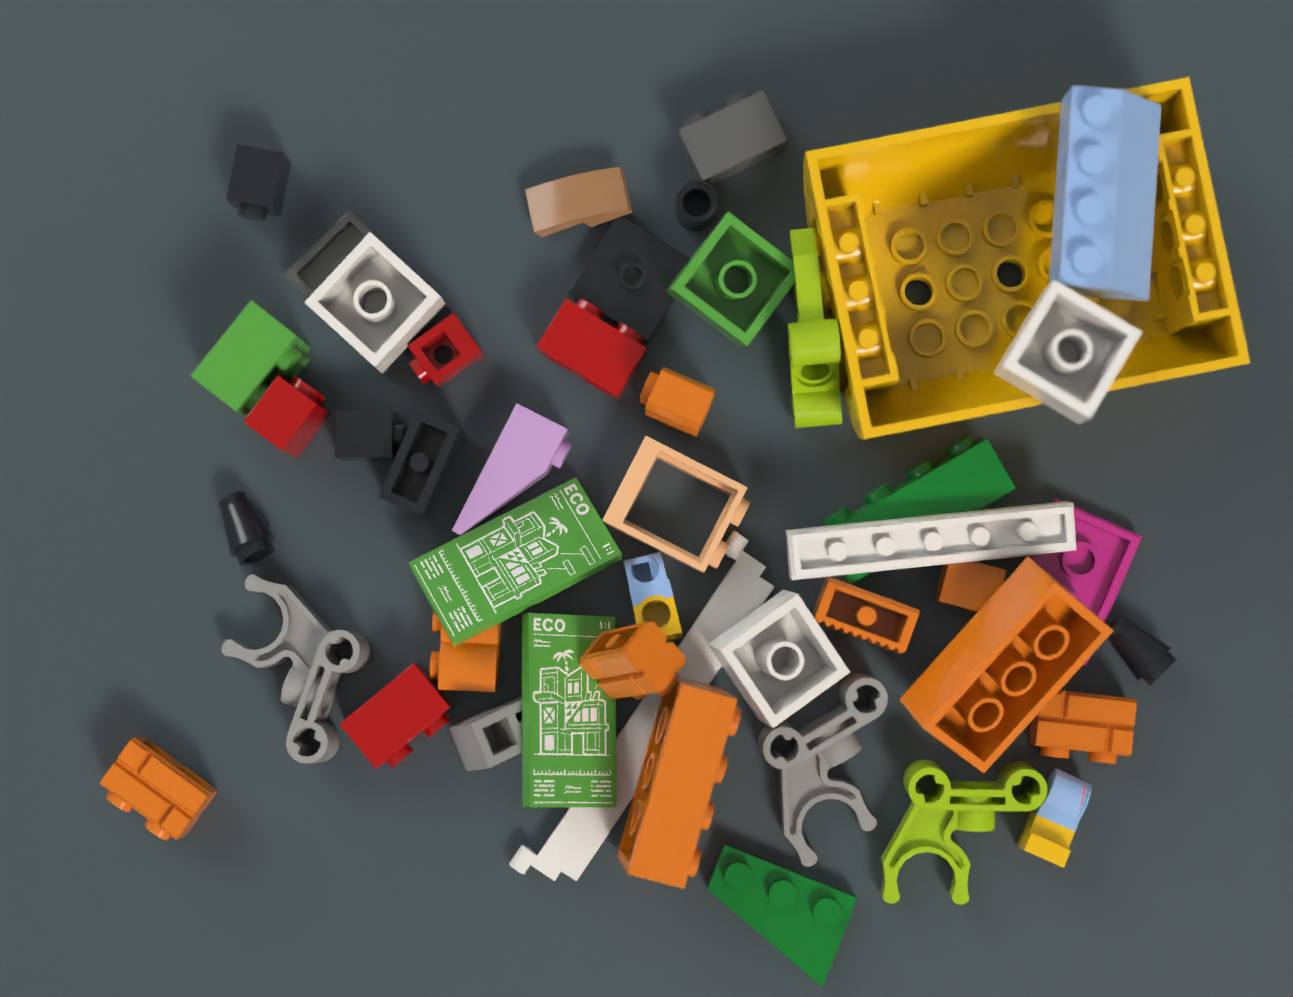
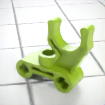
(812, 342)
(949, 808)

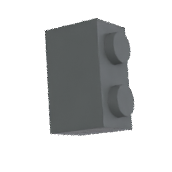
(731, 137)

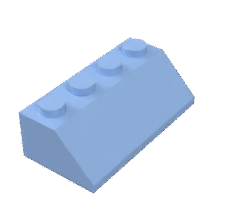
(1105, 193)

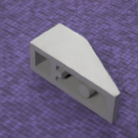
(490, 735)

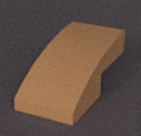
(578, 199)

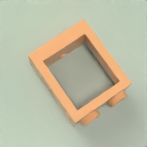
(633, 482)

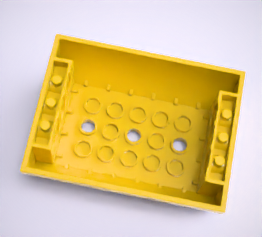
(957, 206)

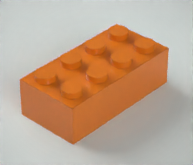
(1005, 665)
(677, 783)

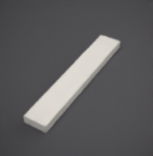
(931, 540)

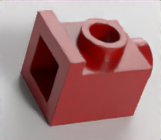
(446, 334)

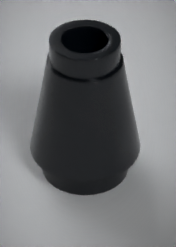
(245, 529)
(1141, 651)

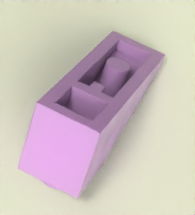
(517, 462)

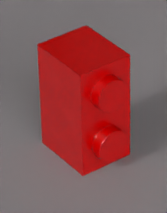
(592, 347)
(288, 415)
(397, 716)

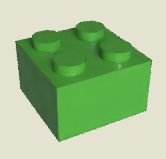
(734, 280)
(250, 359)

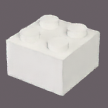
(376, 302)
(1067, 352)
(778, 658)

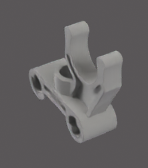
(315, 668)
(813, 752)

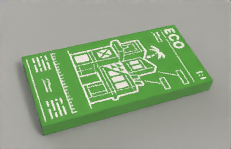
(515, 561)
(565, 716)

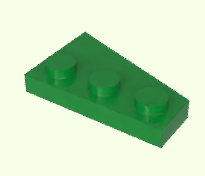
(785, 907)

